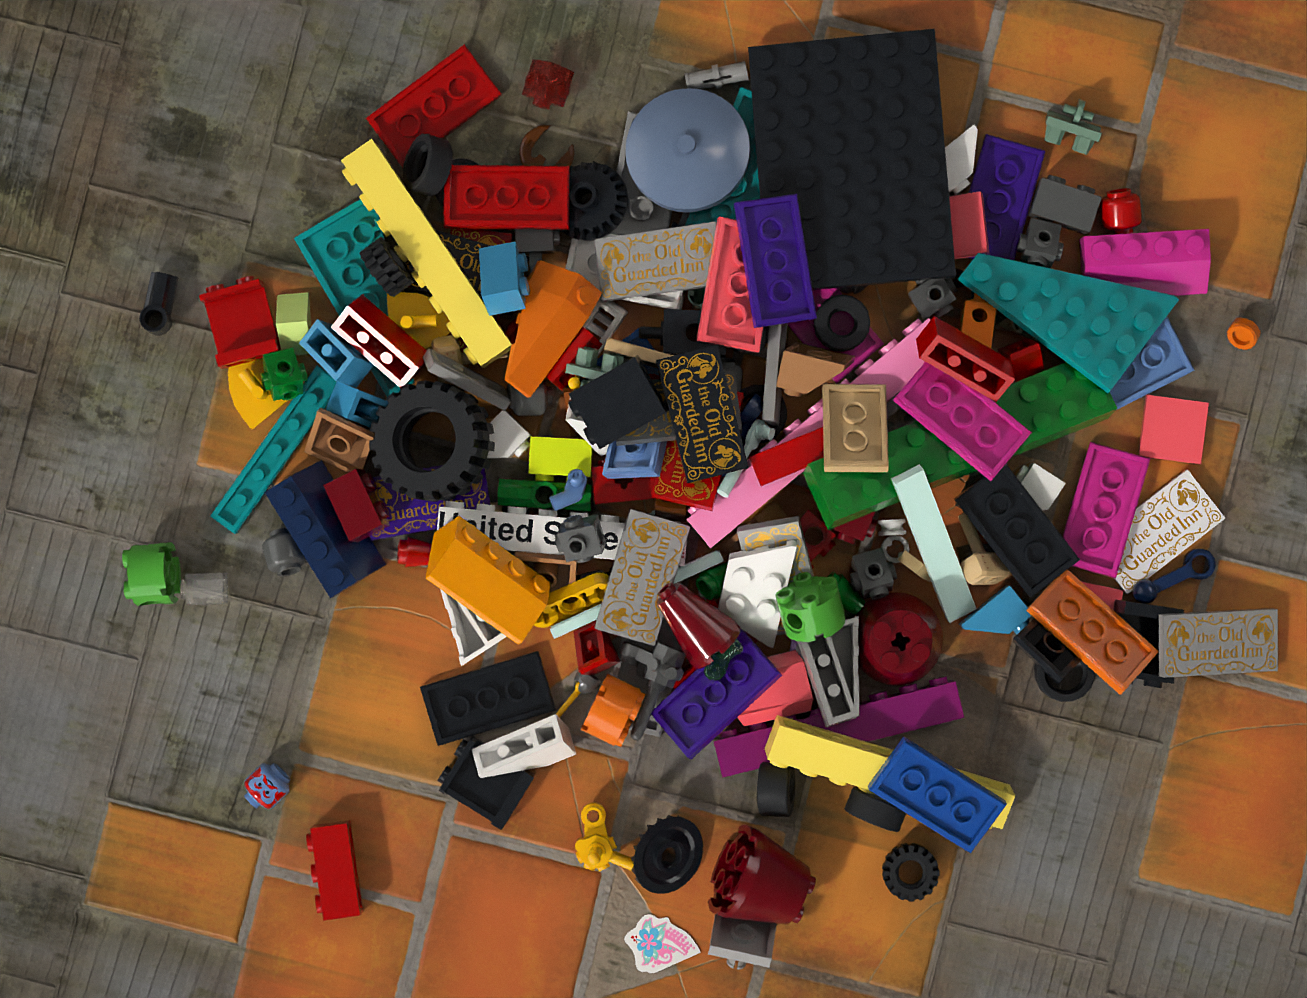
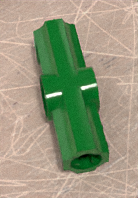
(523, 494)

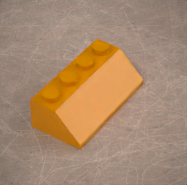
(487, 579)

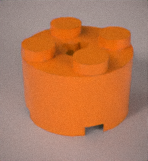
(613, 710)

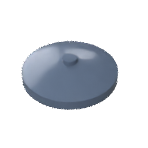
(688, 150)

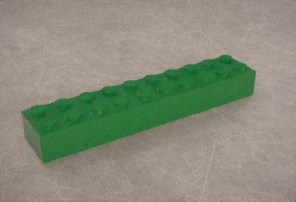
(1045, 403)

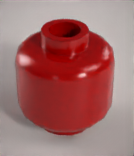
(1121, 211)

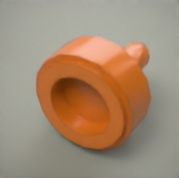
(1243, 333)

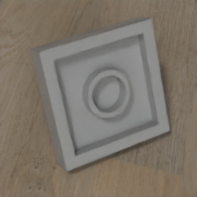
(742, 941)

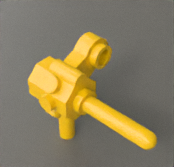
(596, 846)

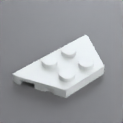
(751, 588)

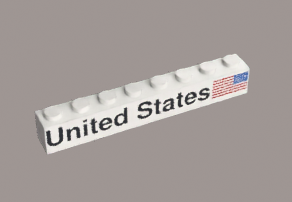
(528, 532)

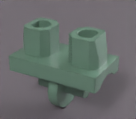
(1085, 132)
(586, 364)

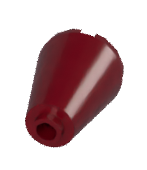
(696, 624)

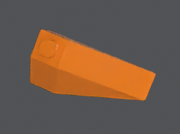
(553, 316)

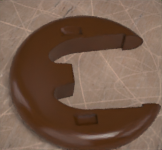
(528, 143)

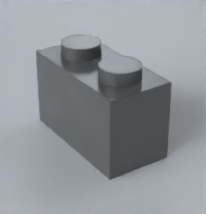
(1064, 204)

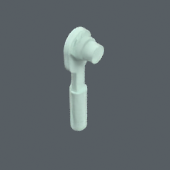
(757, 432)

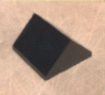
(1046, 651)

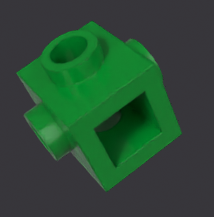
(283, 374)

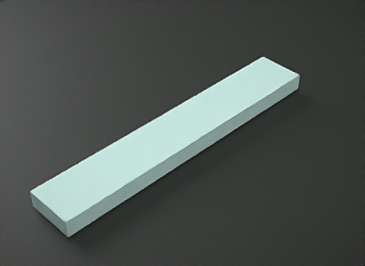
(934, 543)
(683, 572)

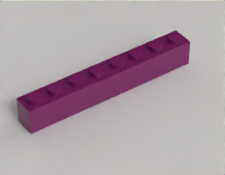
(878, 718)

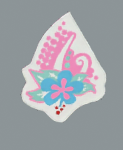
(659, 944)

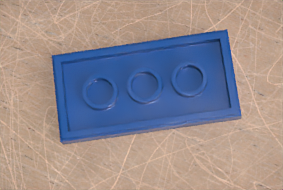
(937, 794)

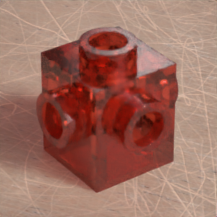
(547, 84)

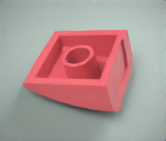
(787, 696)

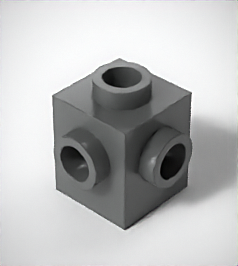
(1040, 243)
(925, 304)
(580, 538)
(872, 574)

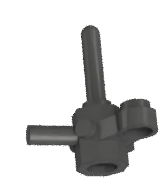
(661, 670)

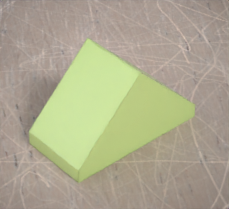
(293, 320)

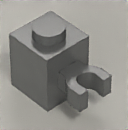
(537, 242)

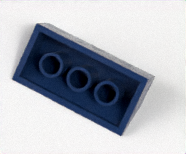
(319, 533)

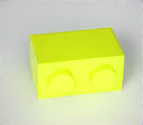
(558, 457)

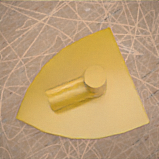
(417, 317)
(249, 395)

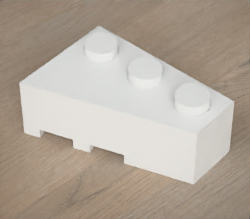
(469, 630)

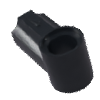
(159, 300)

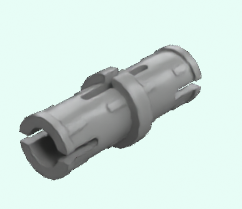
(717, 76)

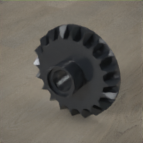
(604, 209)
(667, 854)

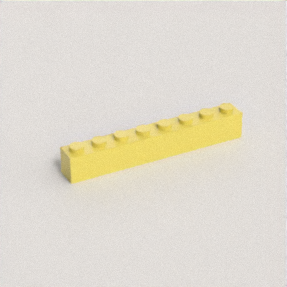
(427, 254)
(847, 758)

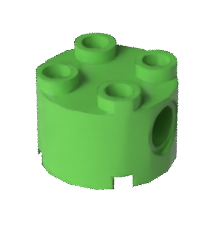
(152, 574)
(810, 607)

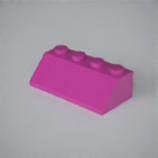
(1152, 261)

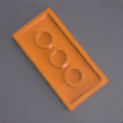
(1092, 631)

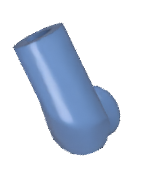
(573, 490)

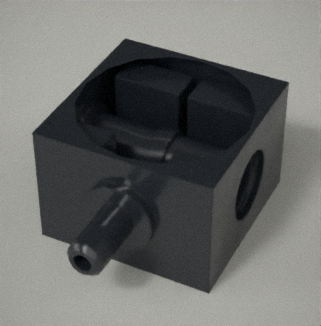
(673, 332)

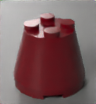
(878, 628)
(759, 880)

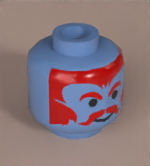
(266, 786)

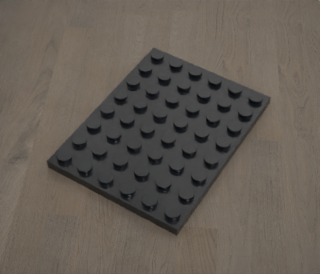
(863, 149)

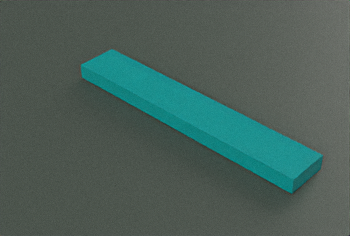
(274, 452)

